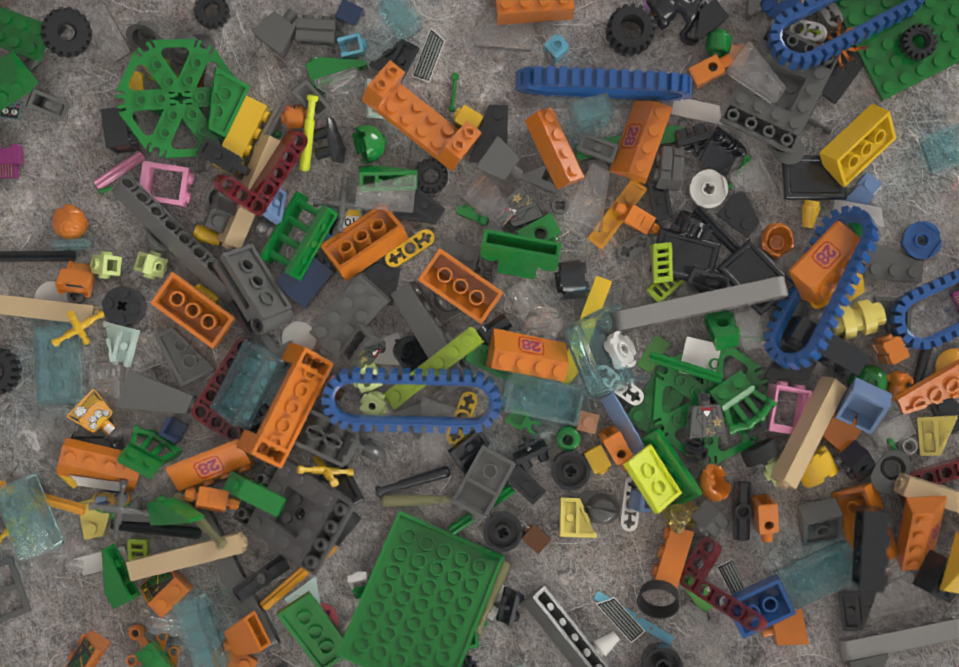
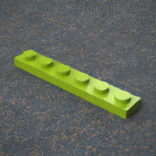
(442, 359)

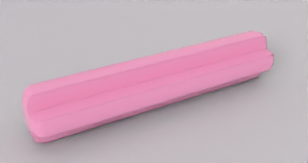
(119, 169)

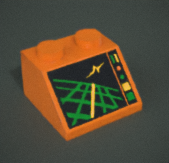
(165, 590)
(90, 650)

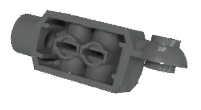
(335, 443)

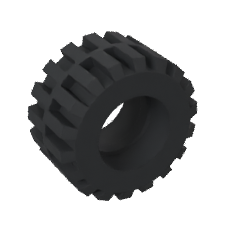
(635, 15)

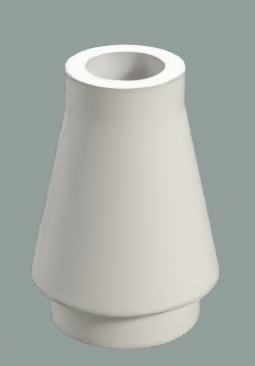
(606, 643)

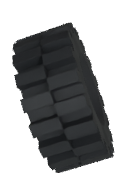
(60, 46)
(9, 371)

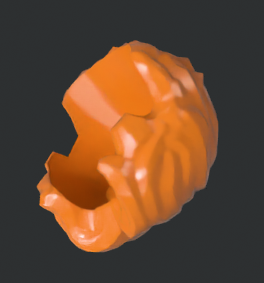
(69, 222)
(777, 240)
(713, 483)

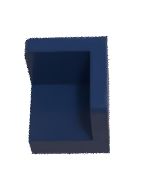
(349, 13)
(173, 429)

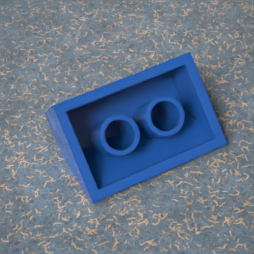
(766, 598)

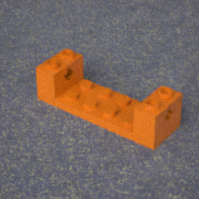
(417, 119)
(289, 407)

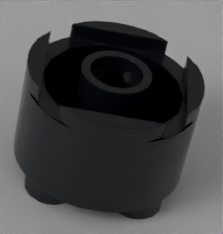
(571, 279)
(135, 307)
(577, 478)
(508, 540)
(659, 652)

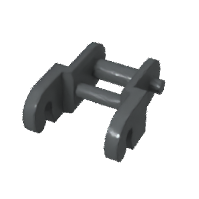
(487, 268)

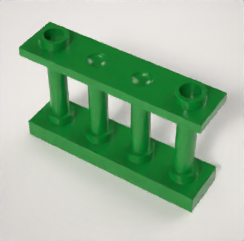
(311, 242)

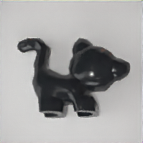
(666, 11)

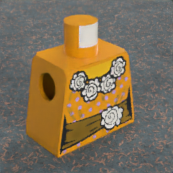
(92, 414)

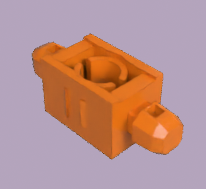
(636, 218)
(211, 499)

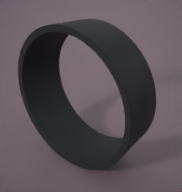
(658, 612)

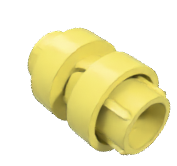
(863, 318)

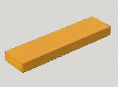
(631, 194)

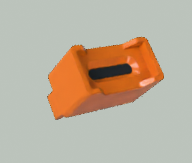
(75, 279)

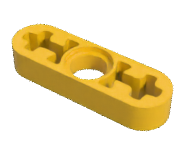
(411, 240)
(471, 406)

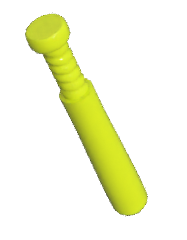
(305, 157)

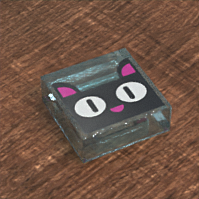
(13, 111)

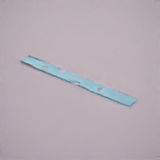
(656, 631)

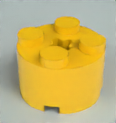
(819, 468)

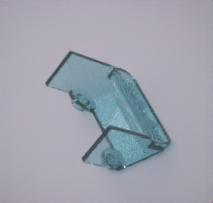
(592, 361)

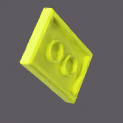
(652, 478)

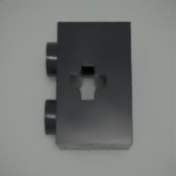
(856, 461)

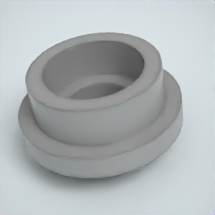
(913, 446)

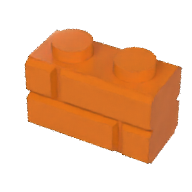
(889, 349)

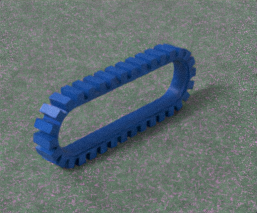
(835, 45)
(590, 82)
(915, 295)
(838, 298)
(337, 381)

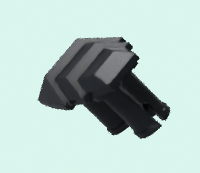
(335, 147)

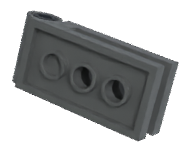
(254, 289)

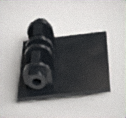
(722, 151)

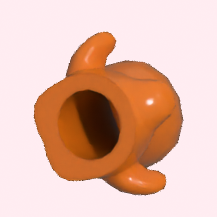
(898, 382)

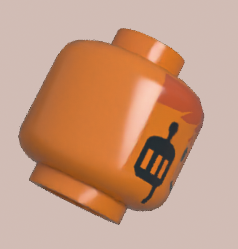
(294, 116)

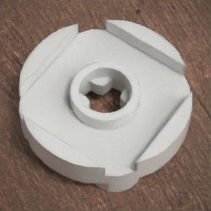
(715, 180)
(620, 350)

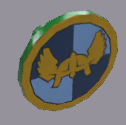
(109, 497)

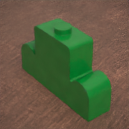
(520, 254)

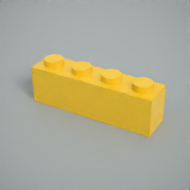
(246, 128)

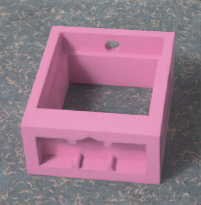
(188, 177)
(802, 400)

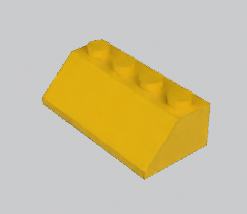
(858, 144)

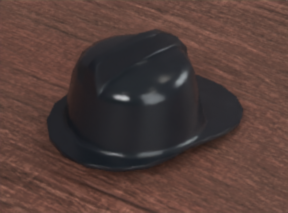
(409, 352)

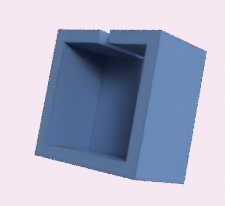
(868, 401)

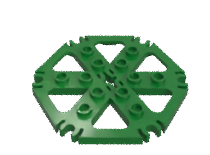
(159, 99)
(690, 388)

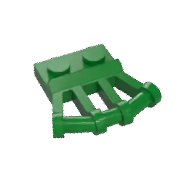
(733, 392)
(144, 461)

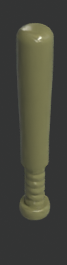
(410, 500)
(203, 524)
(503, 571)

